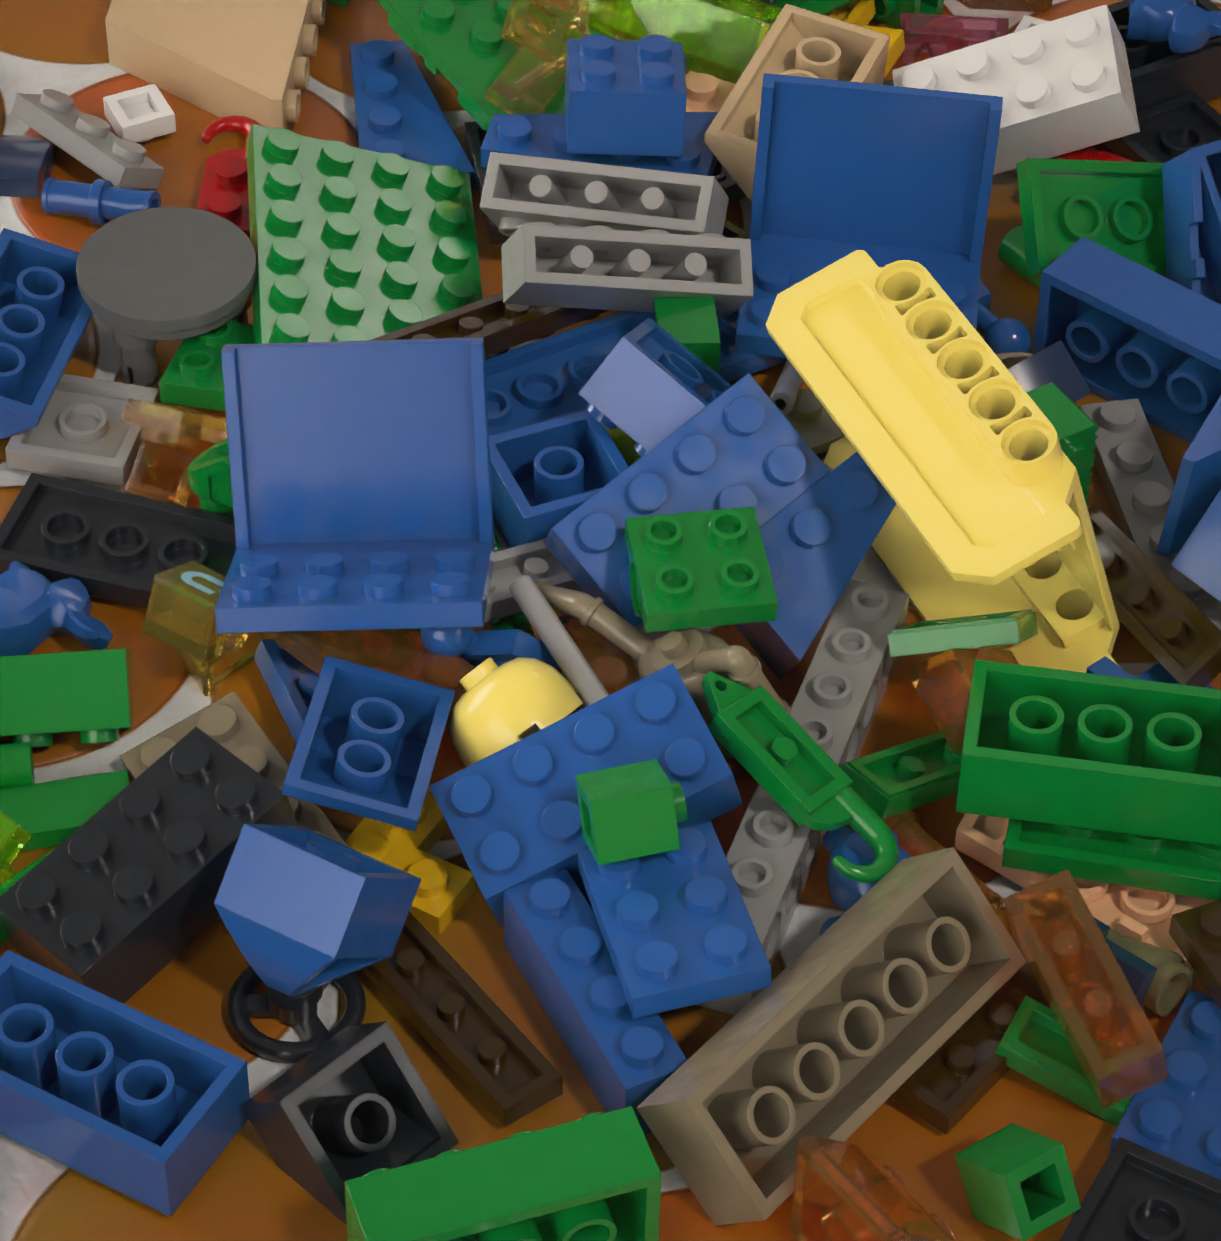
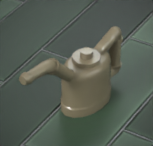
(688, 649)

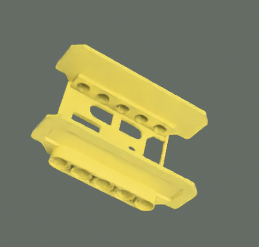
(976, 469)

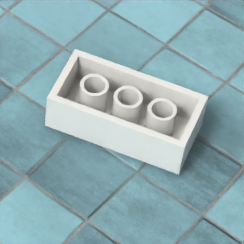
(1058, 82)

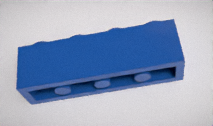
(574, 980)

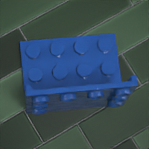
(868, 173)
(358, 485)

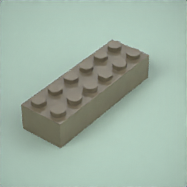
(832, 1035)

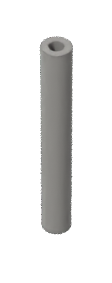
(787, 389)
(557, 640)

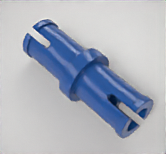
(96, 201)

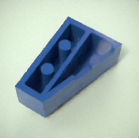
(1194, 219)
(813, 555)

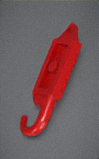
(226, 176)

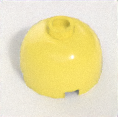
(507, 705)

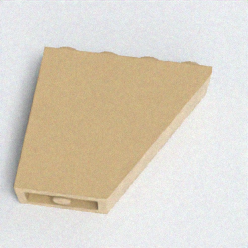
(221, 52)

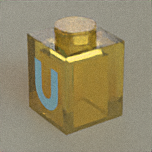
(184, 612)

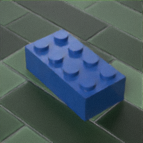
(1133, 335)
(722, 458)
(521, 805)
(112, 1087)

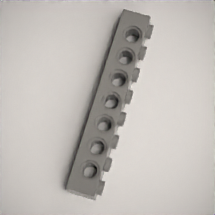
(836, 709)

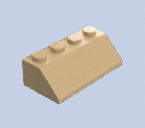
(795, 45)

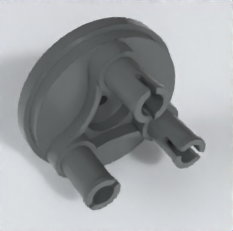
(165, 279)

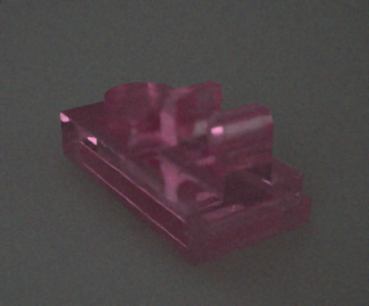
(946, 33)

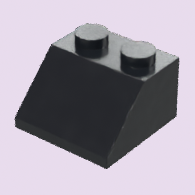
(348, 1113)

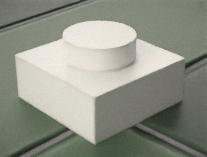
(139, 114)

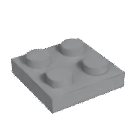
(83, 432)

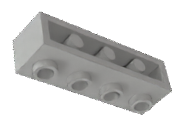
(592, 194)
(623, 268)

